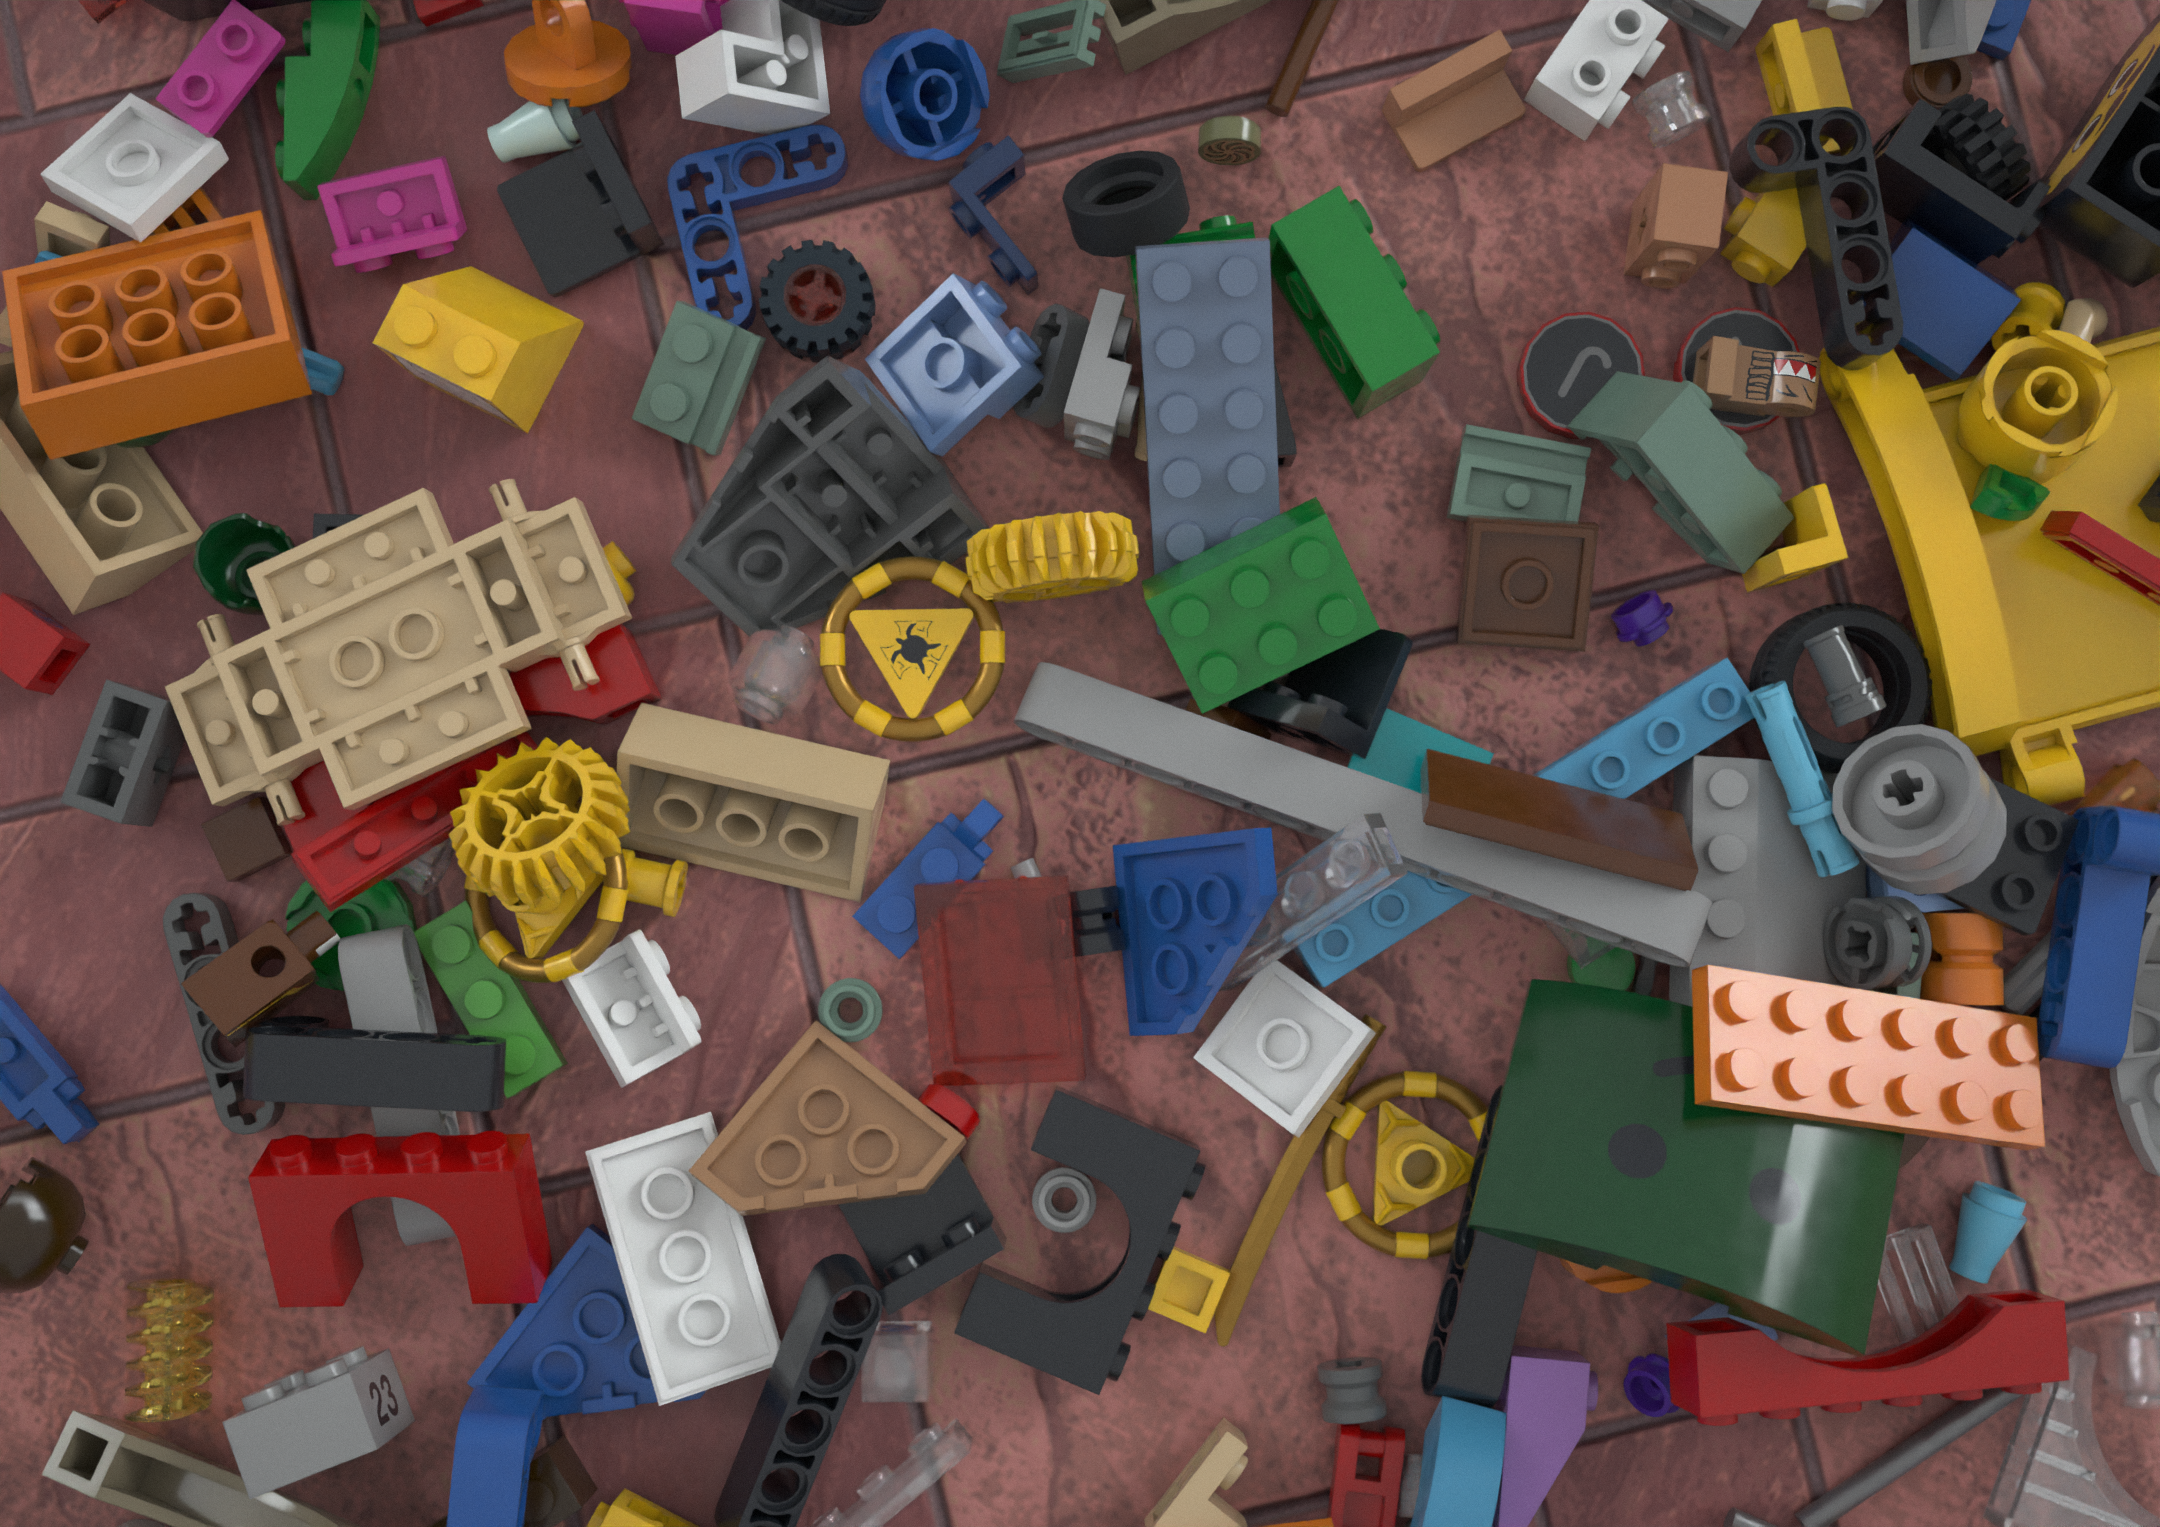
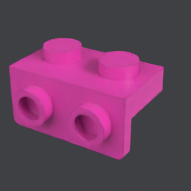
(221, 69)
(393, 213)

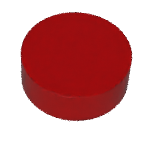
(950, 1109)

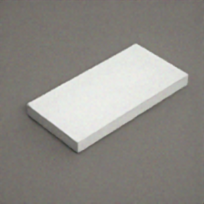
(683, 1262)

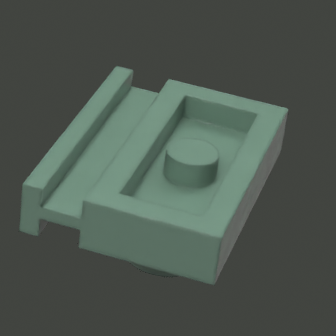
(698, 378)
(1517, 476)

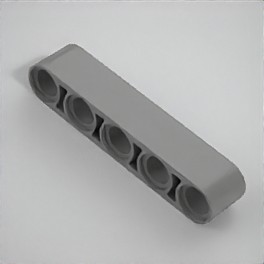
(390, 993)

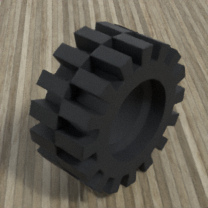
(1979, 146)

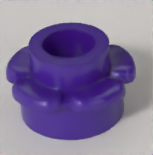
(1642, 618)
(1649, 1385)

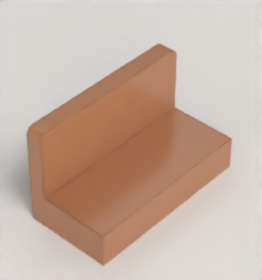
(1454, 103)

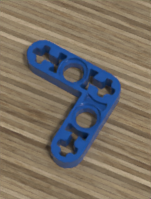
(731, 193)

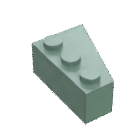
(1688, 465)

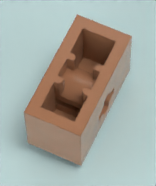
(1675, 225)

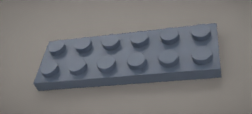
(1207, 393)

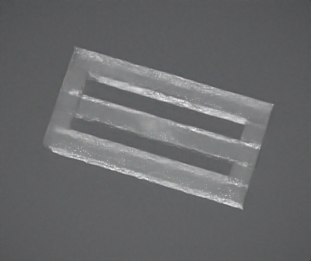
(1936, 1271)

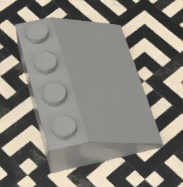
(1757, 874)

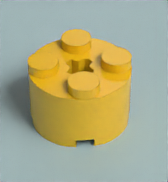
(2038, 405)

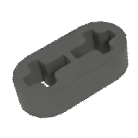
(1060, 338)

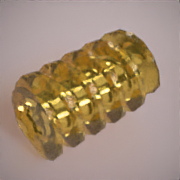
(170, 1349)

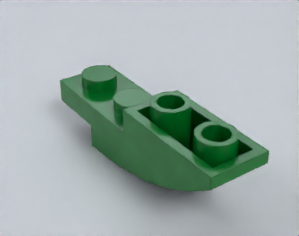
(326, 92)

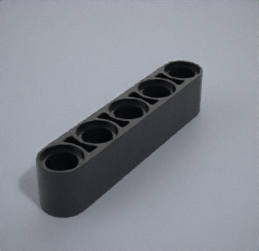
(1477, 1305)
(798, 1383)

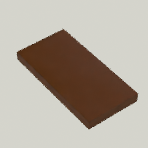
(1557, 820)

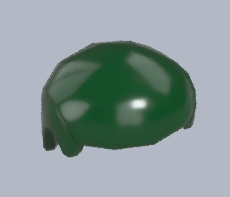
(228, 551)

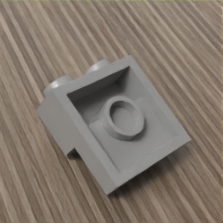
(1101, 394)

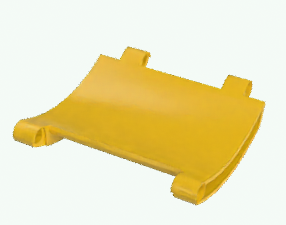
(2011, 622)

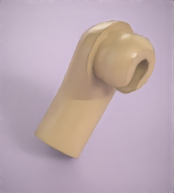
(2084, 318)

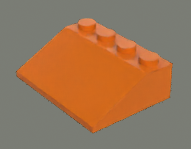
(152, 335)

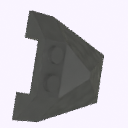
(818, 499)

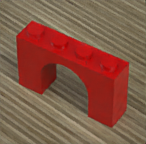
(474, 1182)

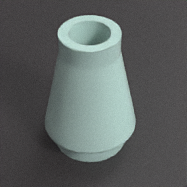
(535, 130)

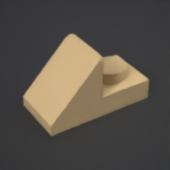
(1192, 1497)

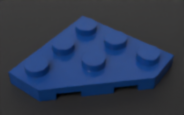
(1187, 920)
(576, 1339)

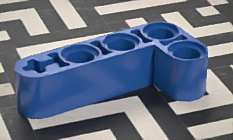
(2098, 935)
(494, 1456)

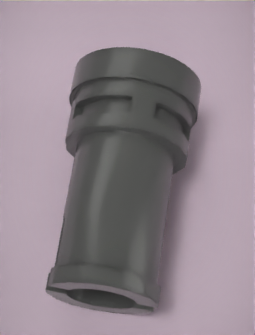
(1849, 690)

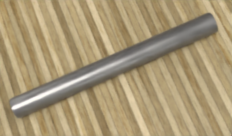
(1903, 1458)

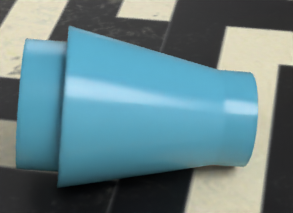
(1985, 1230)

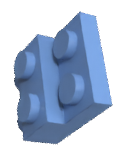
(955, 363)

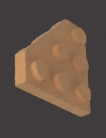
(826, 1135)

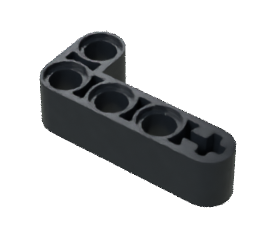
(1829, 237)
(315, 1064)

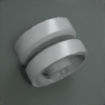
(1919, 809)

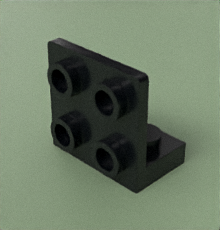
(580, 211)
(1334, 698)
(2026, 867)
(927, 1236)

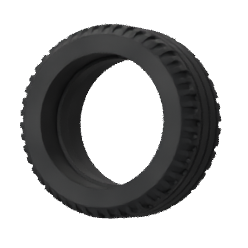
(1883, 638)

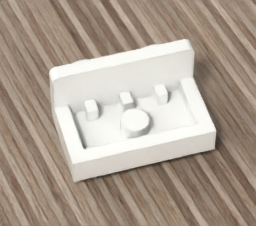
(634, 1008)

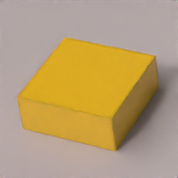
(1188, 1289)

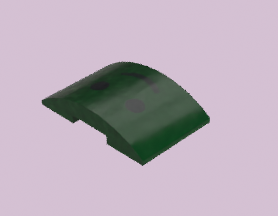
(1622, 1170)

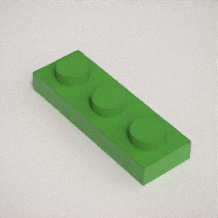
(489, 999)

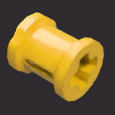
(2038, 310)
(655, 882)

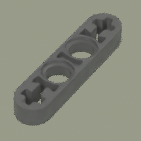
(181, 943)

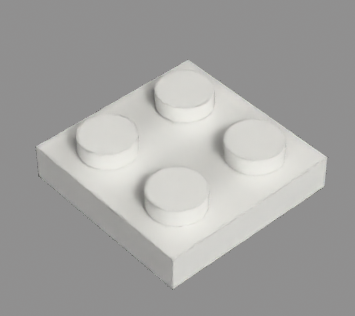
(135, 167)
(1284, 1046)

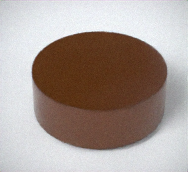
(1937, 81)

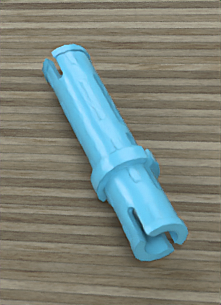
(1801, 779)

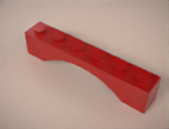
(542, 690)
(1984, 1343)

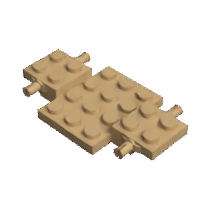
(394, 649)

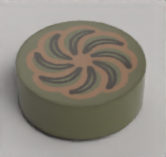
(1229, 140)

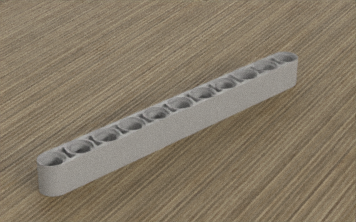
(1326, 797)

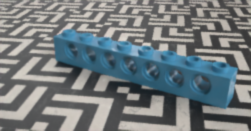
(1610, 763)

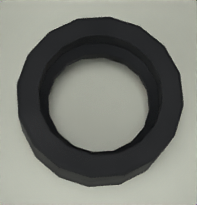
(1126, 203)

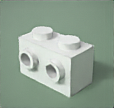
(1595, 61)

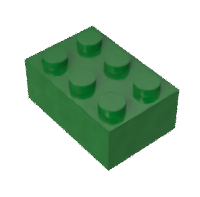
(1351, 301)
(1259, 605)

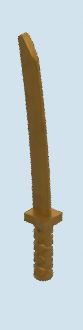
(1279, 1195)

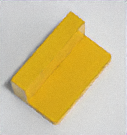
(1802, 72)
(1810, 540)

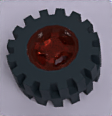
(817, 278)

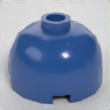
(924, 94)

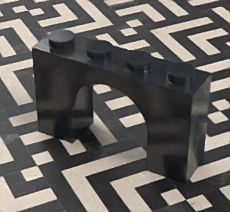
(1082, 1331)

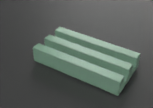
(1047, 51)

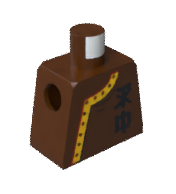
(232, 986)

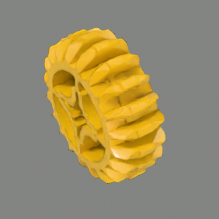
(1052, 557)
(534, 808)

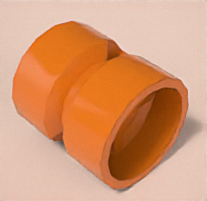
(1962, 960)

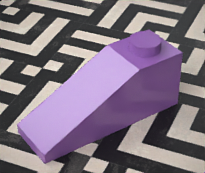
(1546, 1413)

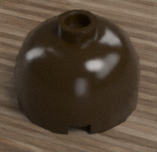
(39, 1228)

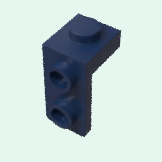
(985, 176)

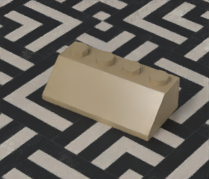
(90, 518)
(751, 801)

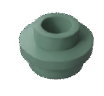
(830, 1009)

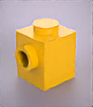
(1765, 236)

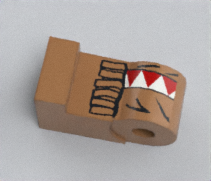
(1757, 379)

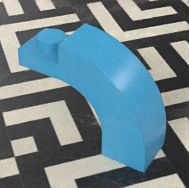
(1460, 1466)

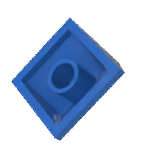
(1945, 300)

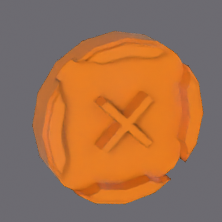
(567, 56)

